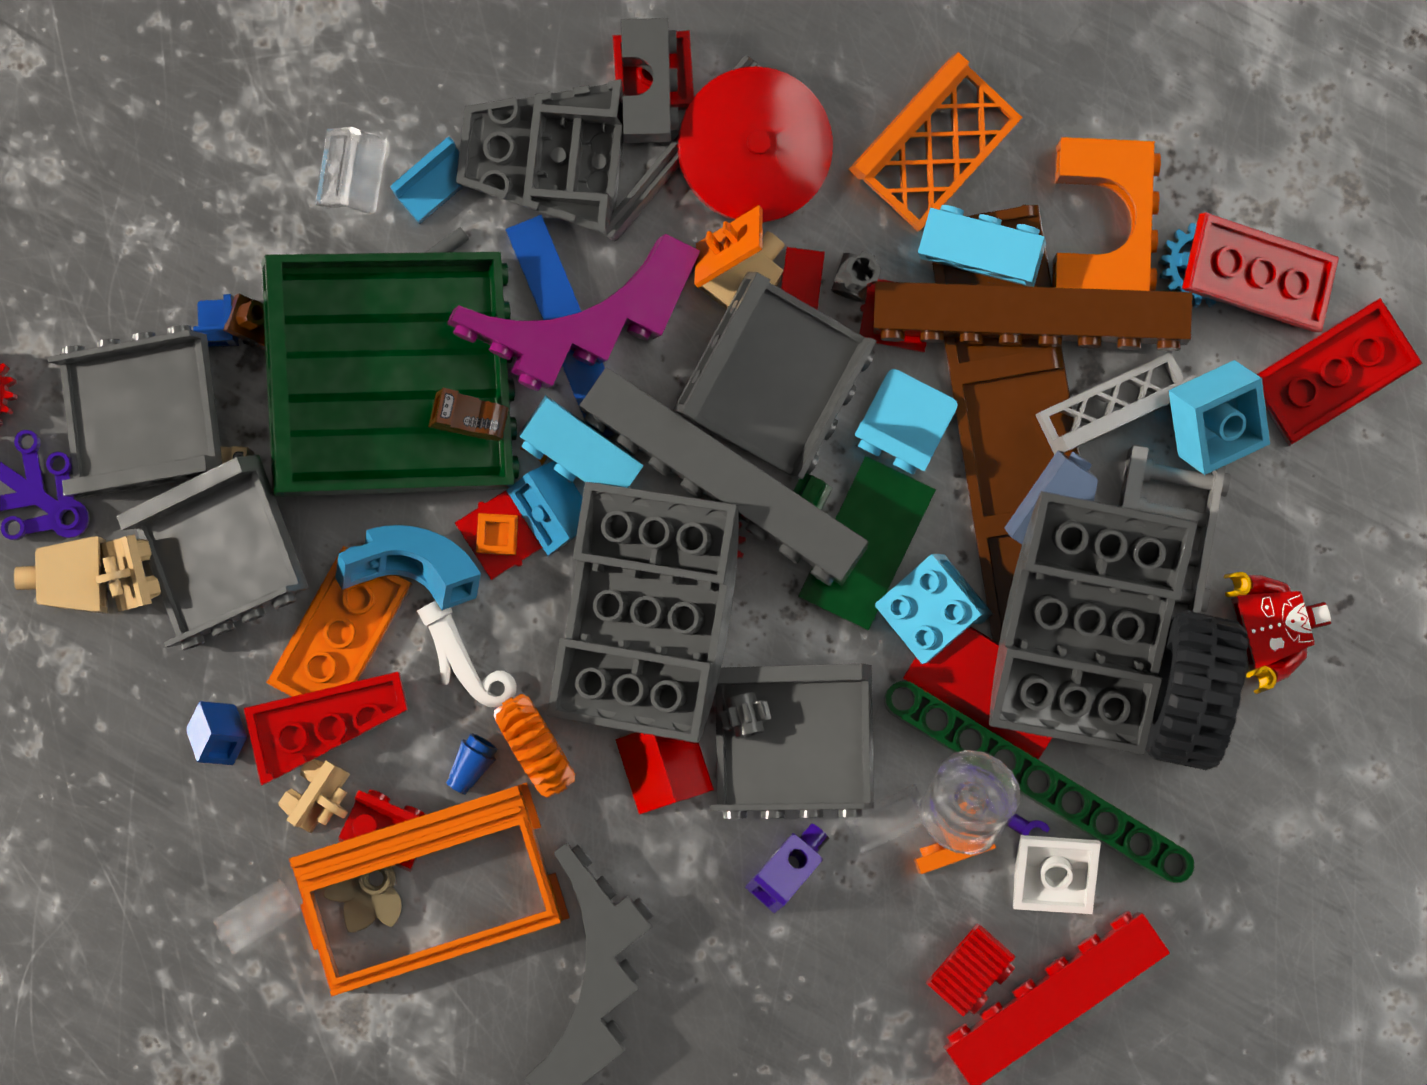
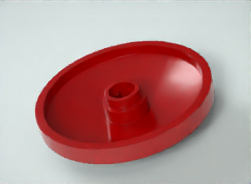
(755, 143)

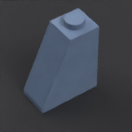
(1062, 476)

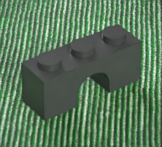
(648, 46)

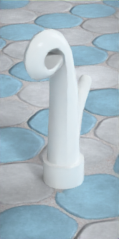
(454, 655)

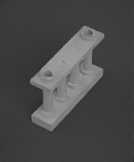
(1140, 470)

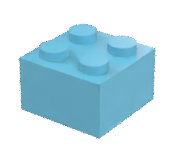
(1219, 417)

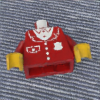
(1275, 625)

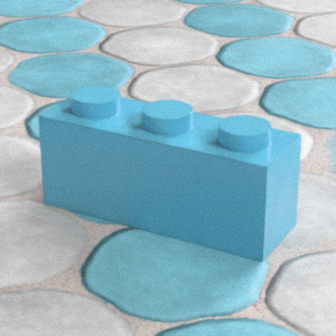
(982, 245)
(577, 447)

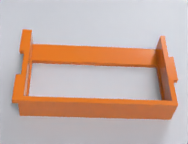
(412, 840)

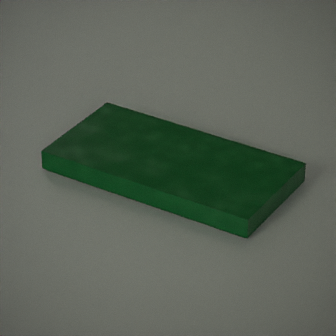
(885, 512)

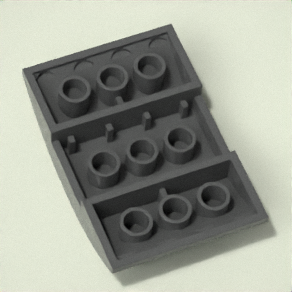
(646, 612)
(1089, 622)

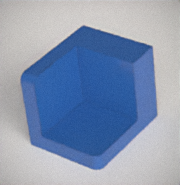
(212, 319)
(216, 733)

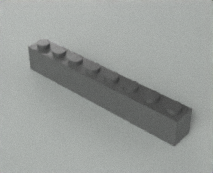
(723, 476)

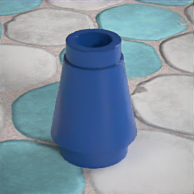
(471, 762)

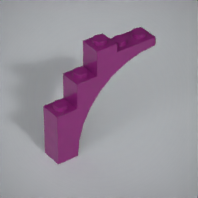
(542, 345)

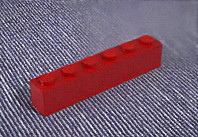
(1055, 999)

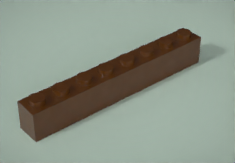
(1032, 314)

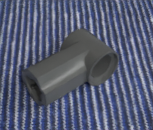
(855, 275)

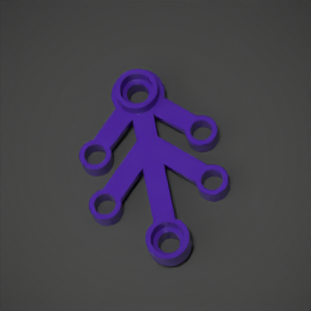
(32, 492)

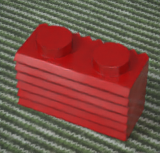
(972, 970)

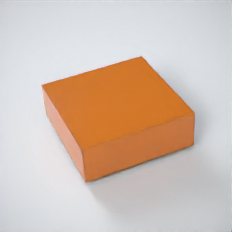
(497, 534)

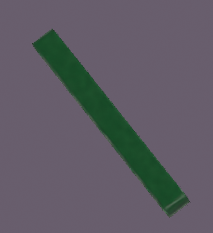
(1057, 785)

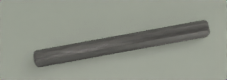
(651, 182)

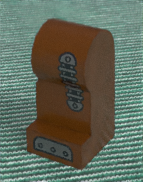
(468, 415)

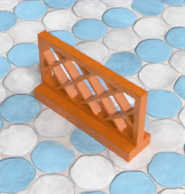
(912, 118)

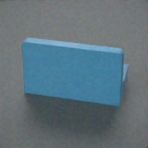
(429, 181)
(548, 506)

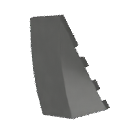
(548, 152)

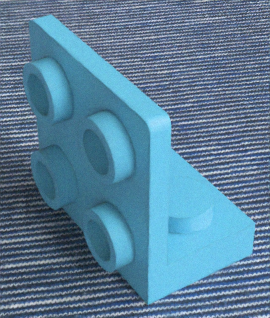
(932, 607)

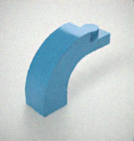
(413, 554)

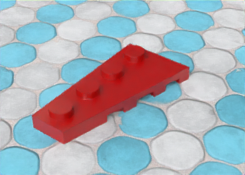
(311, 724)

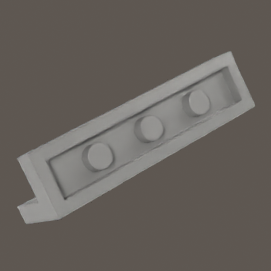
(1118, 418)

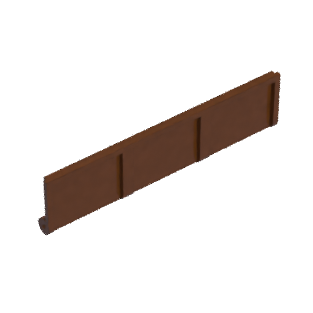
(998, 430)

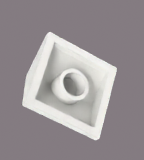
(1056, 874)

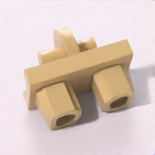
(126, 572)
(320, 798)

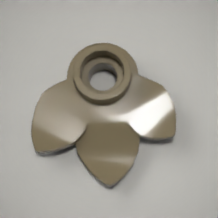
(367, 902)

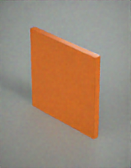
(729, 246)

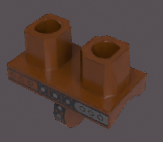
(247, 321)

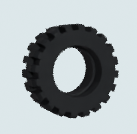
(1198, 690)

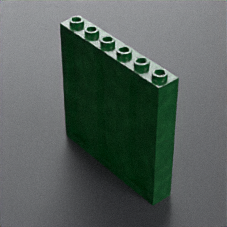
(358, 365)

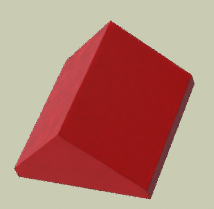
(662, 770)

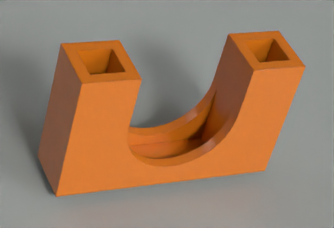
(1128, 171)

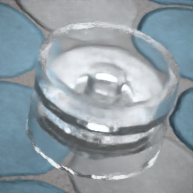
(969, 802)

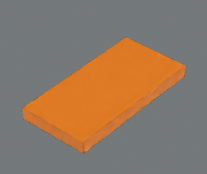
(338, 633)

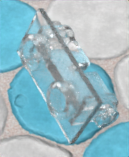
(256, 916)

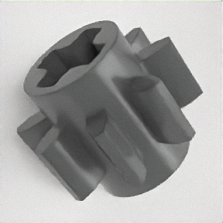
(745, 715)

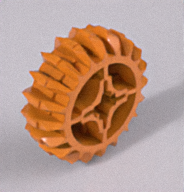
(534, 745)

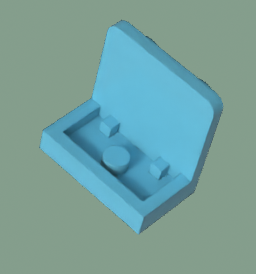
(906, 421)

